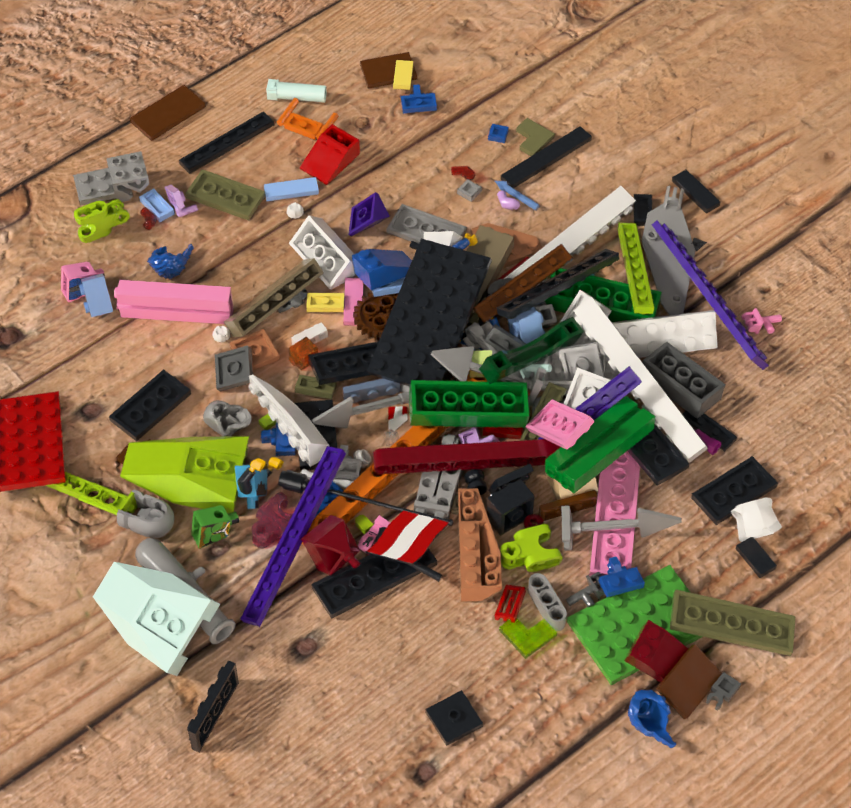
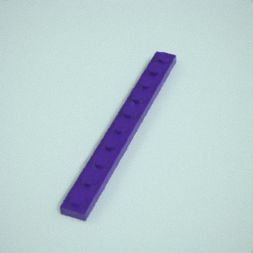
(291, 538)

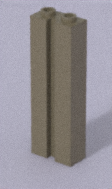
(498, 248)

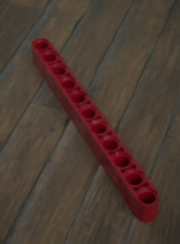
(462, 456)

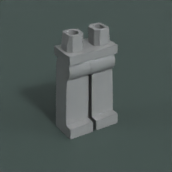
(440, 503)

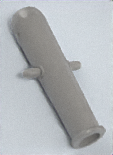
(154, 555)

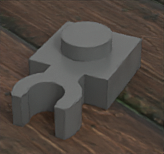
(724, 689)

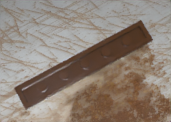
(523, 282)

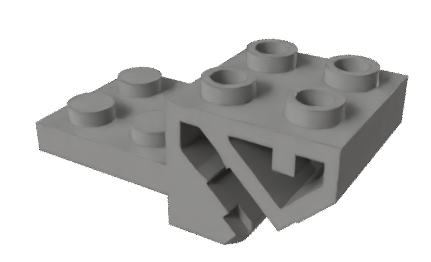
(115, 182)

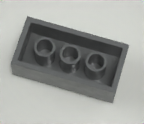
(684, 380)

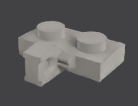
(350, 467)

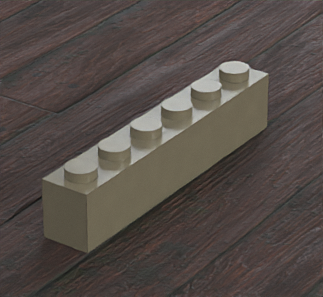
(273, 297)

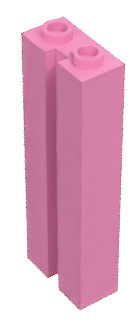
(174, 301)

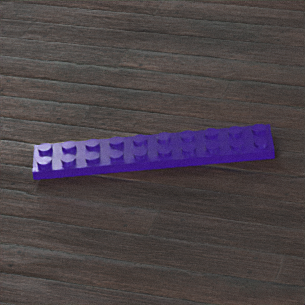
(709, 292)

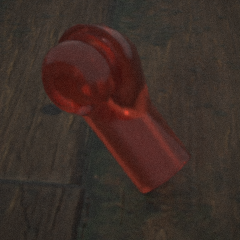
(465, 171)

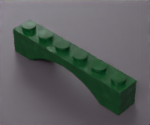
(510, 361)

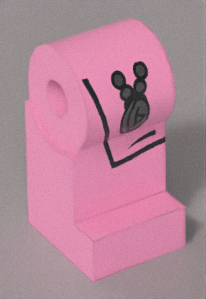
(369, 538)

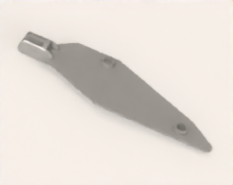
(666, 270)

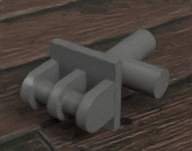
(585, 593)

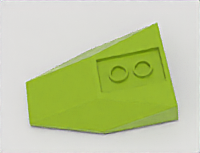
(188, 469)

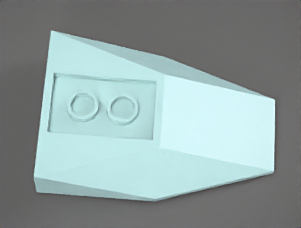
(154, 612)

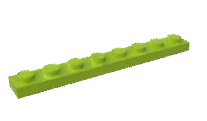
(635, 268)

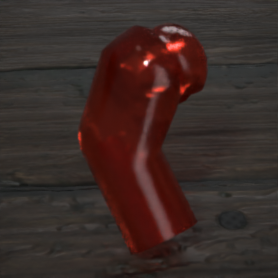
(150, 218)

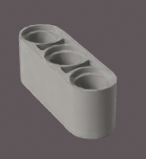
(547, 593)

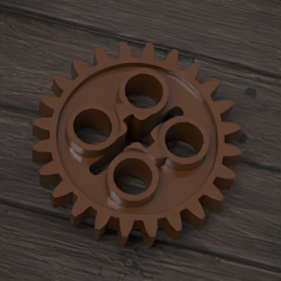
(372, 314)

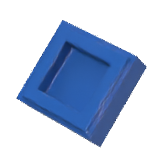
(498, 133)

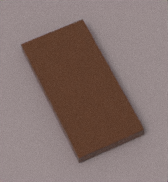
(167, 112)

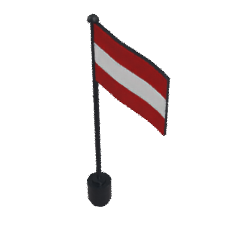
(404, 538)

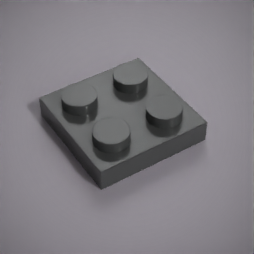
(233, 368)

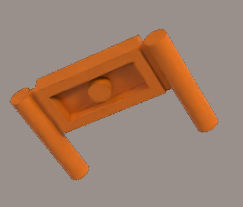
(303, 125)

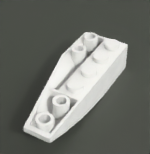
(290, 421)

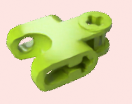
(99, 219)
(528, 551)

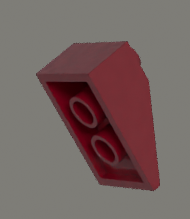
(655, 651)

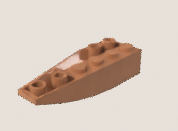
(478, 549)

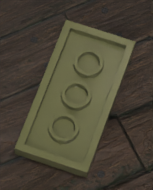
(225, 194)

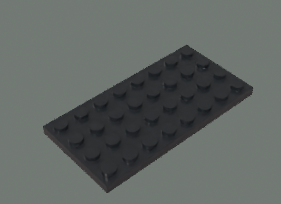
(429, 313)

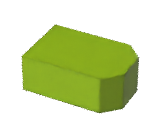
(266, 422)
(363, 523)

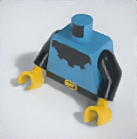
(252, 479)

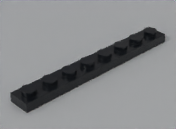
(557, 284)

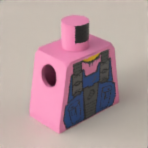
(71, 278)

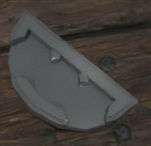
(295, 302)

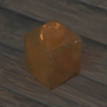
(299, 353)

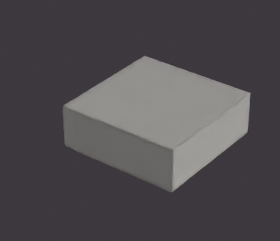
(469, 190)

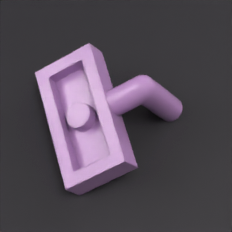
(177, 198)

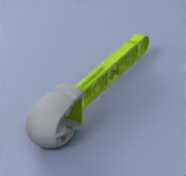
(152, 520)

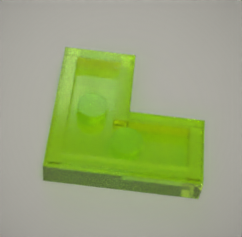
(527, 640)

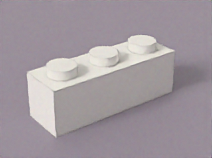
(315, 334)

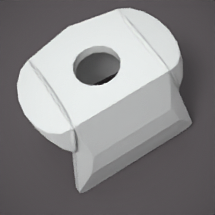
(756, 519)

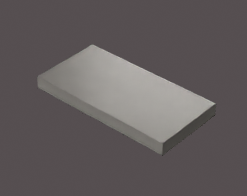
(412, 223)

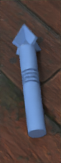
(503, 185)

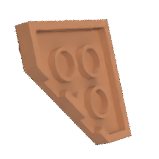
(524, 244)

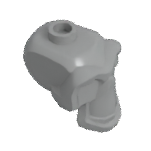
(226, 418)

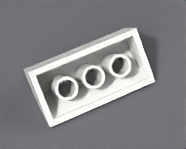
(319, 241)

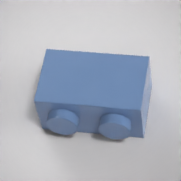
(96, 295)

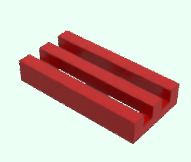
(499, 612)

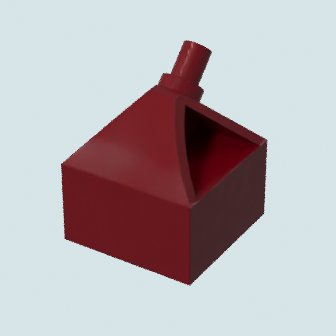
(331, 545)

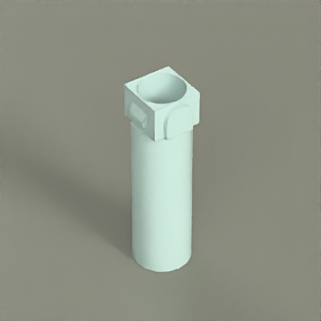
(302, 92)

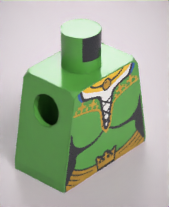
(212, 525)

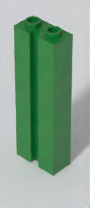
(601, 445)

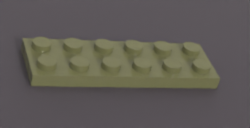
(732, 622)

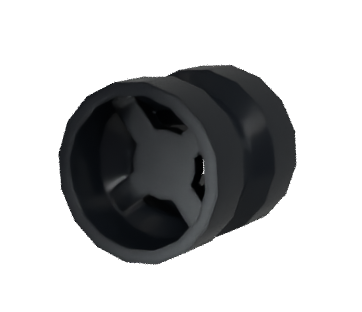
(474, 479)

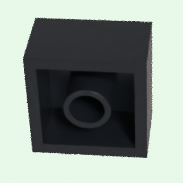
(510, 506)

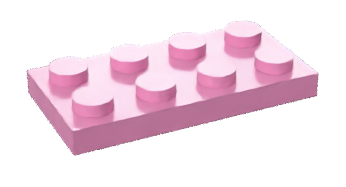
(560, 424)

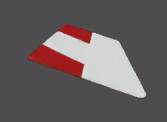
(397, 416)

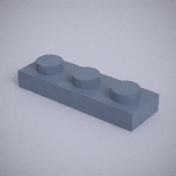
(371, 390)

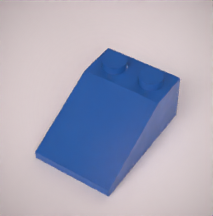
(380, 267)

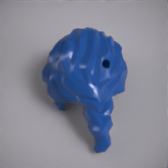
(167, 264)
(649, 715)

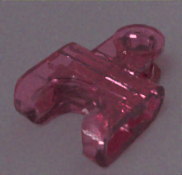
(271, 521)

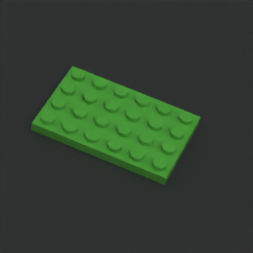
(615, 621)

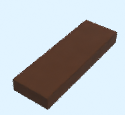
(576, 503)

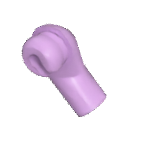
(506, 202)

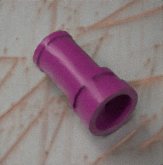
(712, 444)

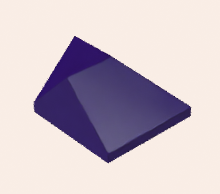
(367, 214)

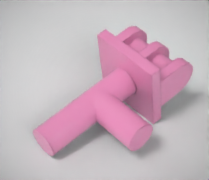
(755, 321)

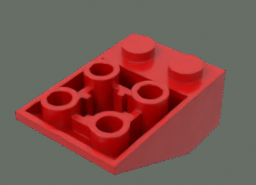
(331, 154)

